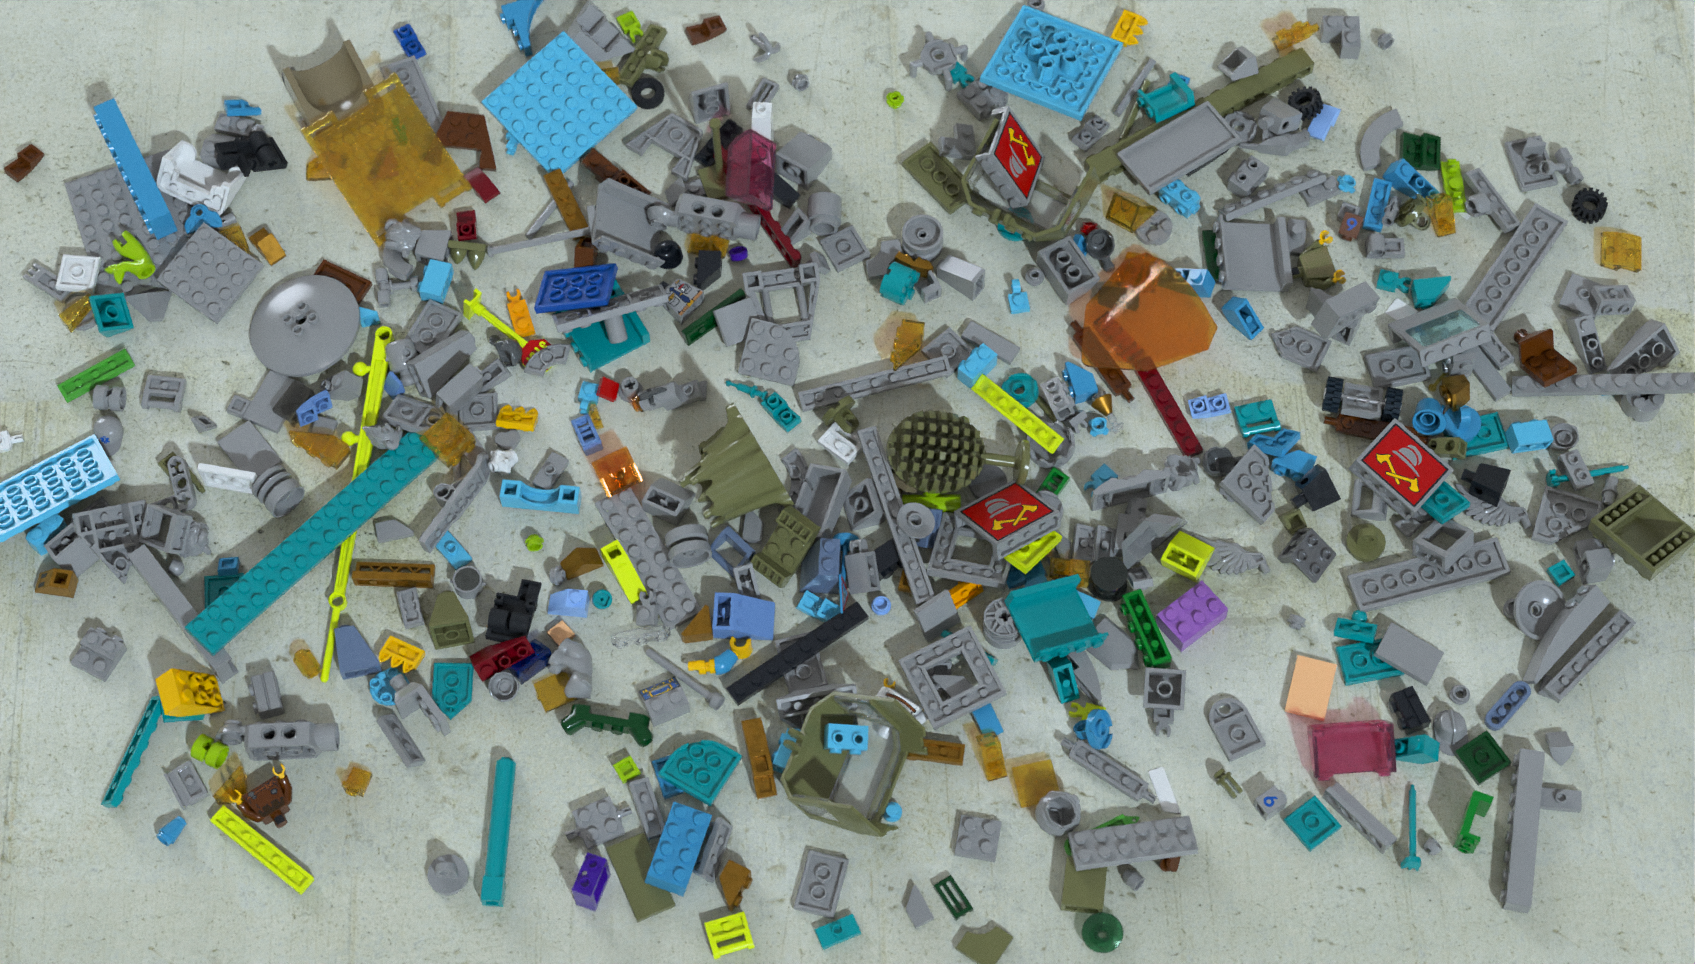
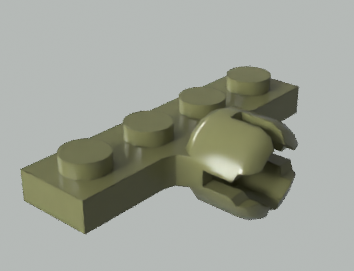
(645, 56)

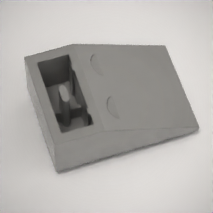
(1315, 301)

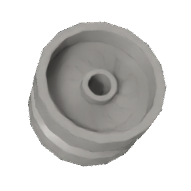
(922, 237)
(688, 546)

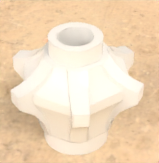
(502, 461)

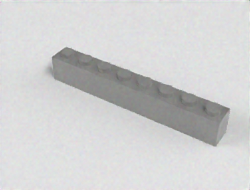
(1523, 830)

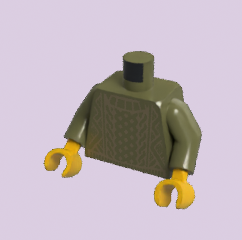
(1316, 266)

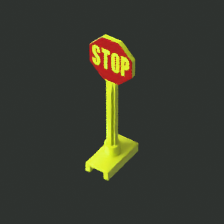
(529, 347)

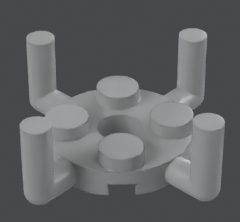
(939, 66)

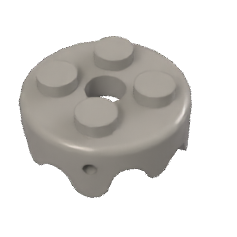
(1062, 454)

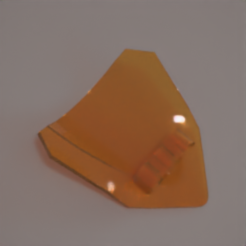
(1144, 318)

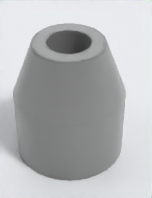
(1133, 879)

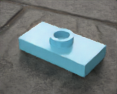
(453, 551)

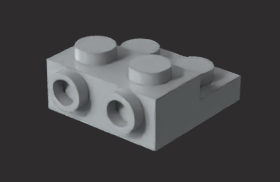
(982, 99)
(99, 653)

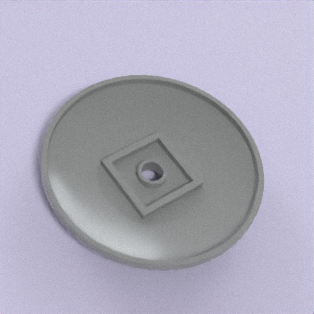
(307, 347)

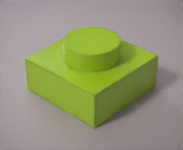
(626, 769)

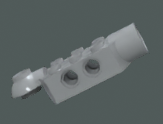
(707, 218)
(281, 739)

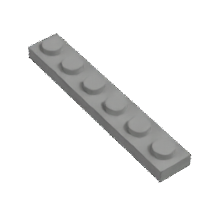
(1272, 195)
(1589, 656)

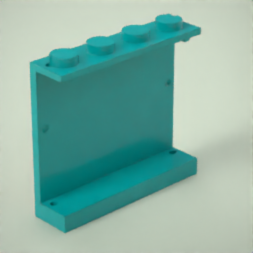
(593, 341)
(1053, 619)

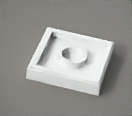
(78, 273)

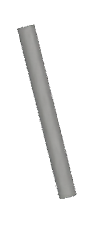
(1134, 87)
(544, 216)

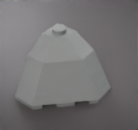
(598, 36)

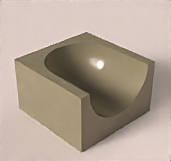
(330, 86)

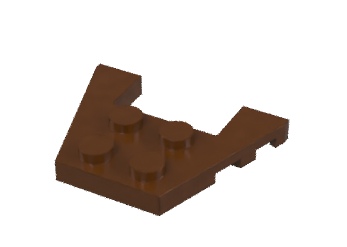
(467, 132)

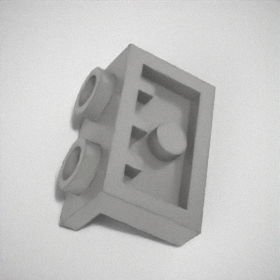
(1613, 299)

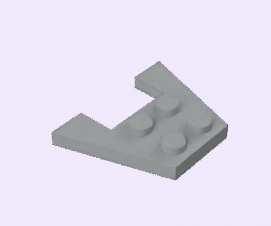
(674, 137)

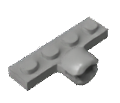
(1488, 201)

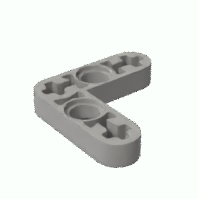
(180, 493)

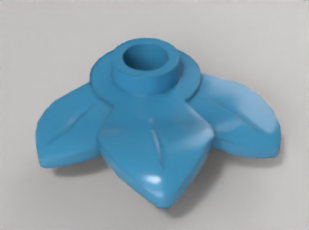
(208, 217)

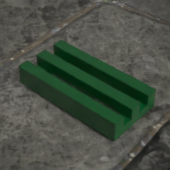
(962, 912)

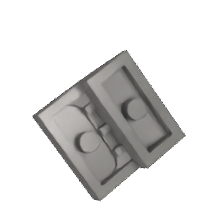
(735, 320)
(1092, 542)

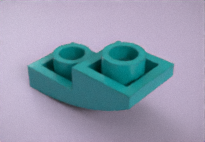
(780, 412)

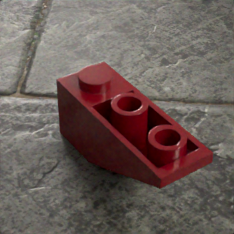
(500, 656)

